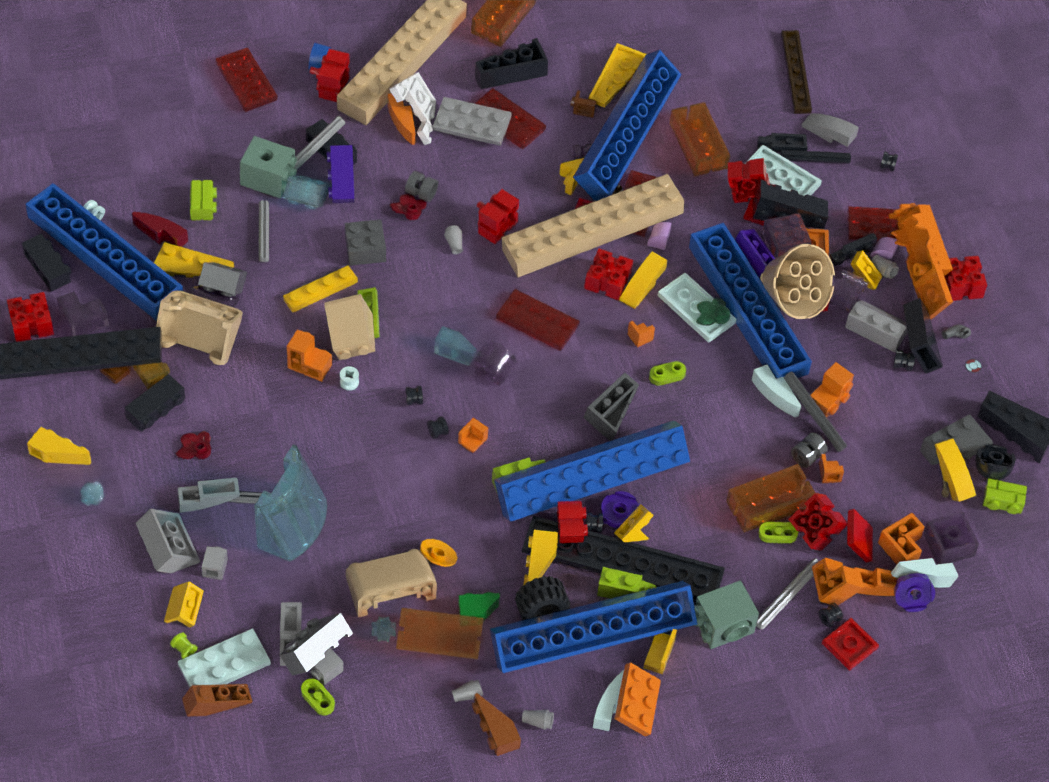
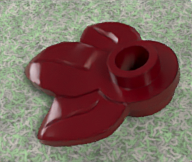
(409, 206)
(195, 446)

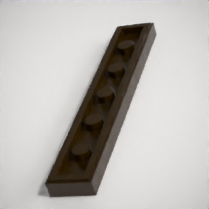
(796, 72)

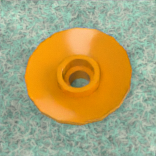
(438, 552)

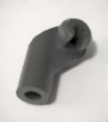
(958, 331)

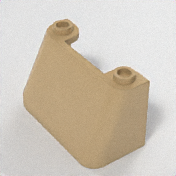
(199, 324)
(390, 579)

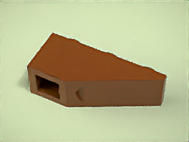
(211, 699)
(499, 728)

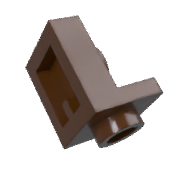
(582, 106)
(115, 374)

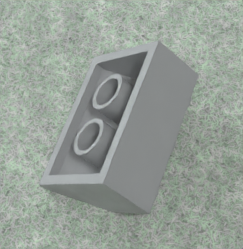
(876, 325)
(167, 541)

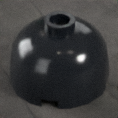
(994, 462)

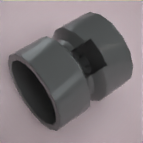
(421, 186)
(809, 450)

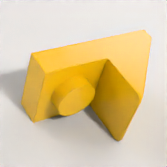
(568, 170)
(865, 268)
(631, 527)

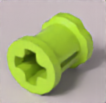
(183, 645)

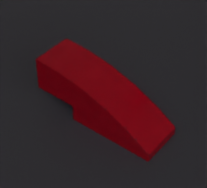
(160, 229)

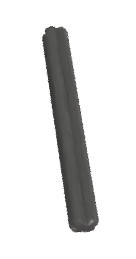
(815, 411)

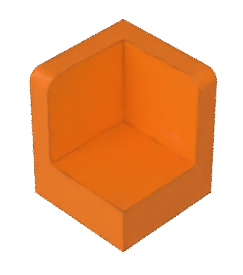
(640, 333)
(473, 435)
(830, 470)

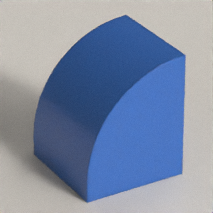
(317, 54)

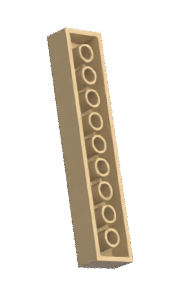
(400, 58)
(592, 225)

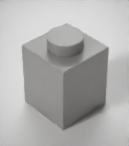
(214, 562)
(328, 667)

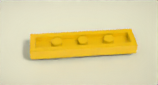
(320, 288)

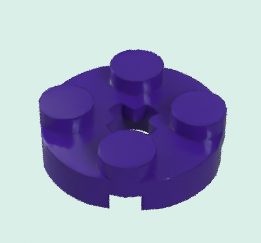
(615, 501)
(910, 582)

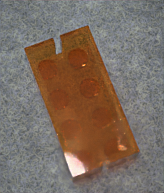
(499, 19)
(699, 139)
(769, 497)
(440, 633)

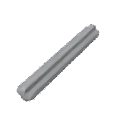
(318, 141)
(263, 231)

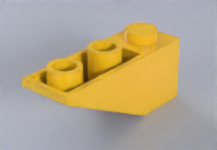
(54, 449)
(542, 553)

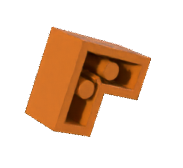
(306, 358)
(834, 389)
(900, 539)
(835, 581)

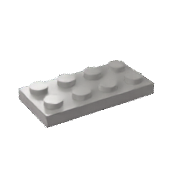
(472, 121)

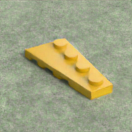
(616, 73)
(185, 261)

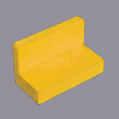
(184, 604)
(660, 652)

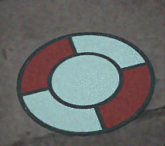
(973, 365)

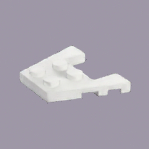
(421, 100)

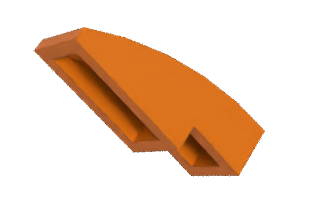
(402, 118)
(878, 582)

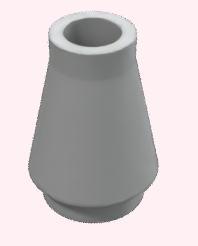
(454, 238)
(886, 267)
(467, 691)
(539, 718)

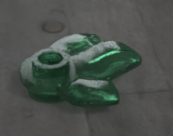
(713, 312)

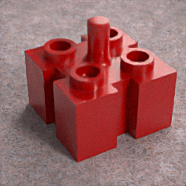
(332, 75)
(746, 178)
(497, 216)
(608, 274)
(966, 278)
(30, 317)
(818, 521)

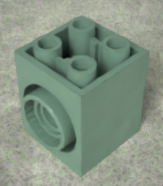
(267, 167)
(725, 615)

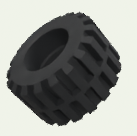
(541, 597)

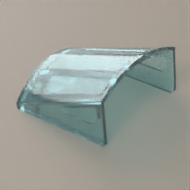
(293, 512)

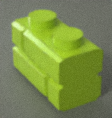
(202, 200)
(1004, 496)

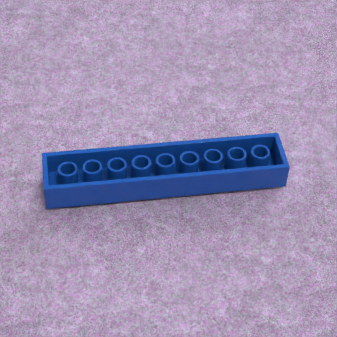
(627, 126)
(101, 249)
(749, 302)
(592, 470)
(593, 626)

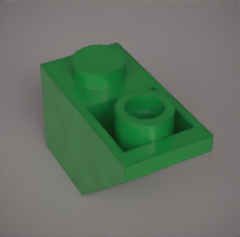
(478, 604)

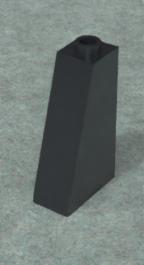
(922, 336)

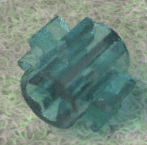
(92, 493)
(383, 629)

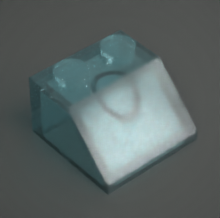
(306, 191)

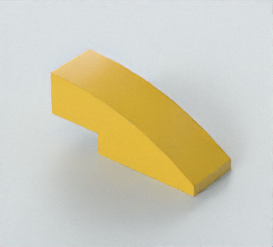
(644, 280)
(954, 470)

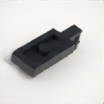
(783, 141)
(849, 250)

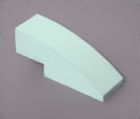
(776, 390)
(941, 575)
(608, 704)

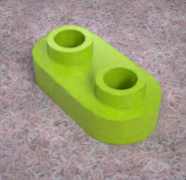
(668, 373)
(777, 532)
(319, 697)

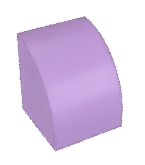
(659, 235)
(885, 248)

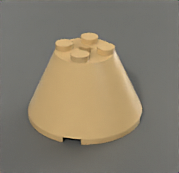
(800, 281)

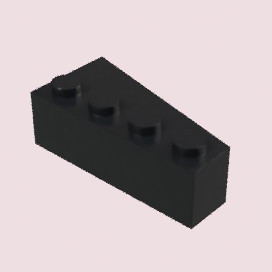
(512, 66)
(775, 202)
(1017, 424)

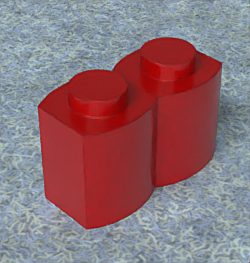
(570, 521)

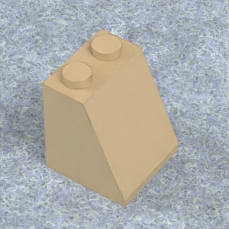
(350, 326)

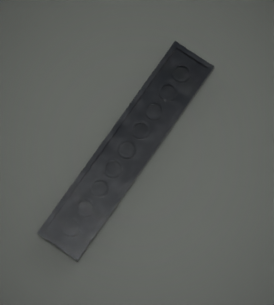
(80, 353)
(610, 552)

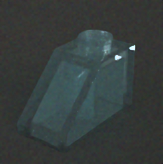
(454, 346)

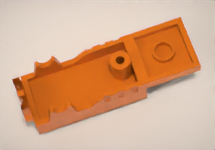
(926, 255)

